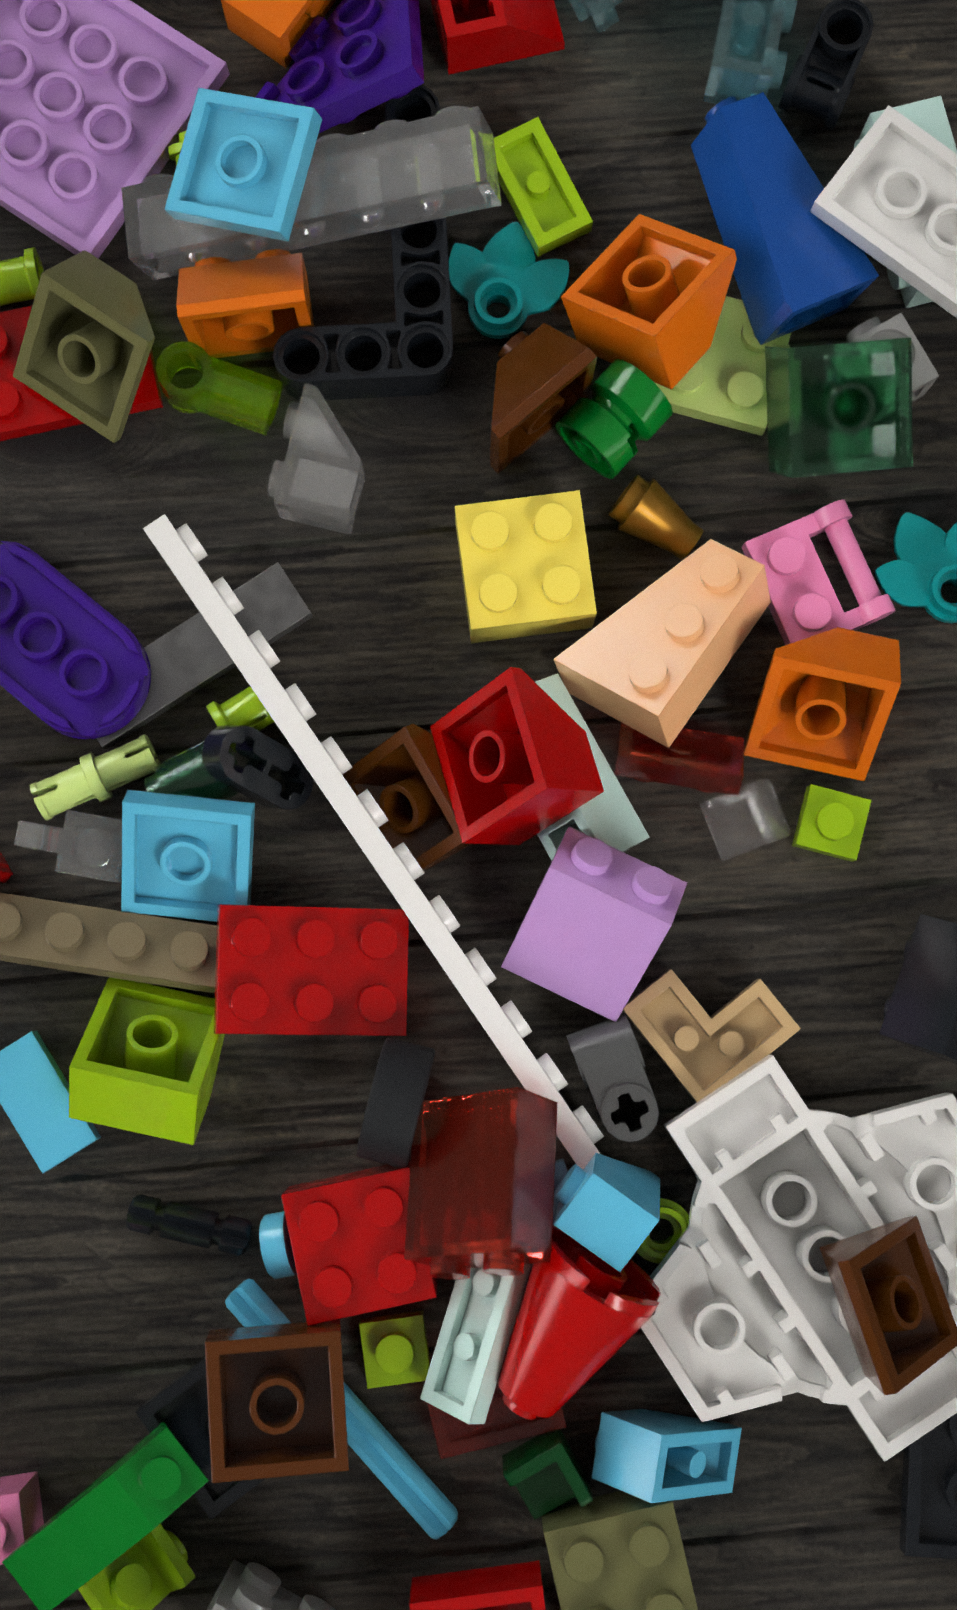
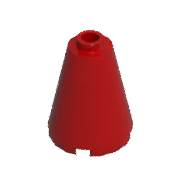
(570, 1325)

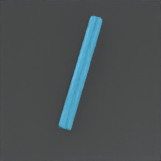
(364, 1432)

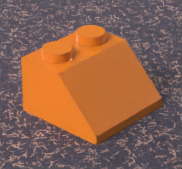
(652, 299)
(243, 303)

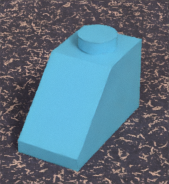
(608, 1207)
(665, 1455)

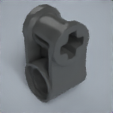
(612, 1067)

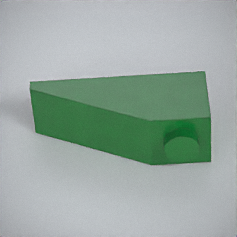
(106, 1519)

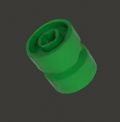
(622, 410)

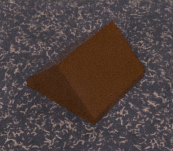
(891, 1302)

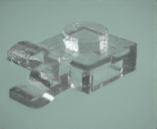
(85, 845)

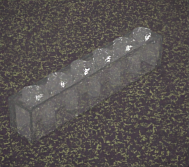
(352, 189)

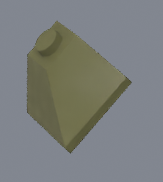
(87, 342)

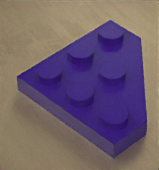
(354, 60)

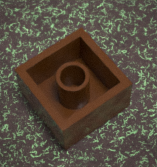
(276, 1401)

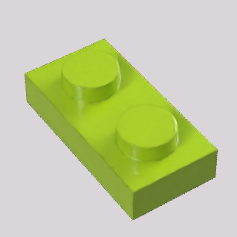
(539, 188)

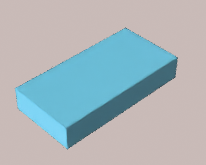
(38, 1103)

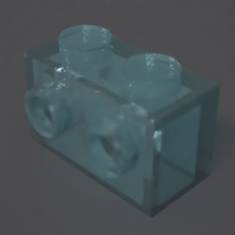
(746, 48)

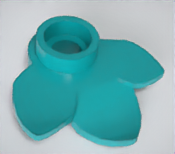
(506, 275)
(923, 565)

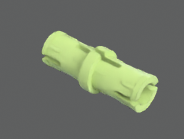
(95, 777)

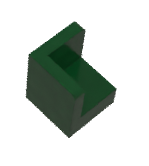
(546, 1473)

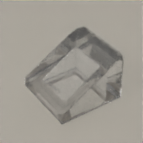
(745, 820)

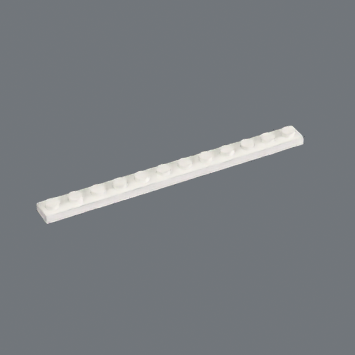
(363, 818)

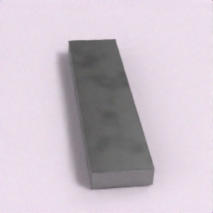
(194, 656)

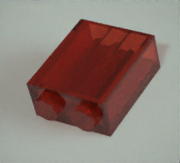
(482, 1183)

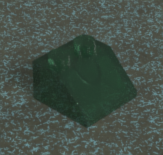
(839, 406)

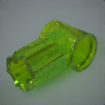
(223, 391)

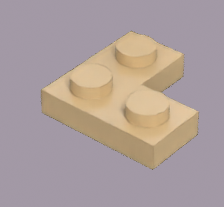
(706, 1048)

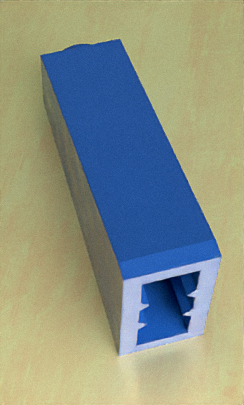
(761, 196)

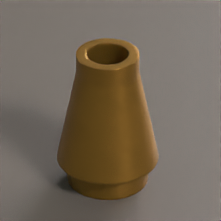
(654, 517)

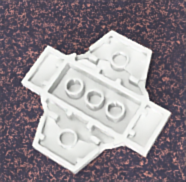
(746, 1284)

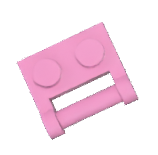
(797, 582)

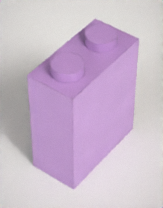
(594, 924)

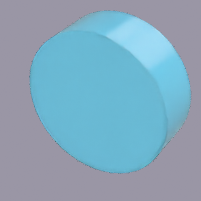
(276, 1246)

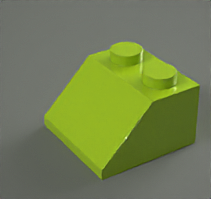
(146, 1061)

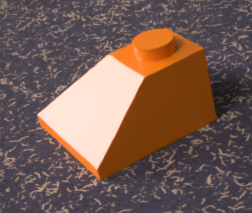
(827, 702)

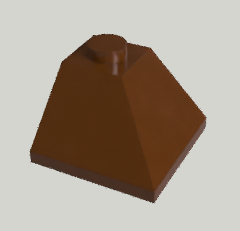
(534, 388)
(412, 793)

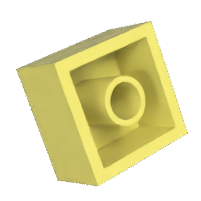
(525, 566)

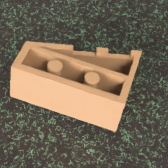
(668, 642)

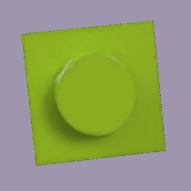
(831, 823)
(395, 1349)

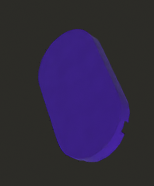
(65, 650)

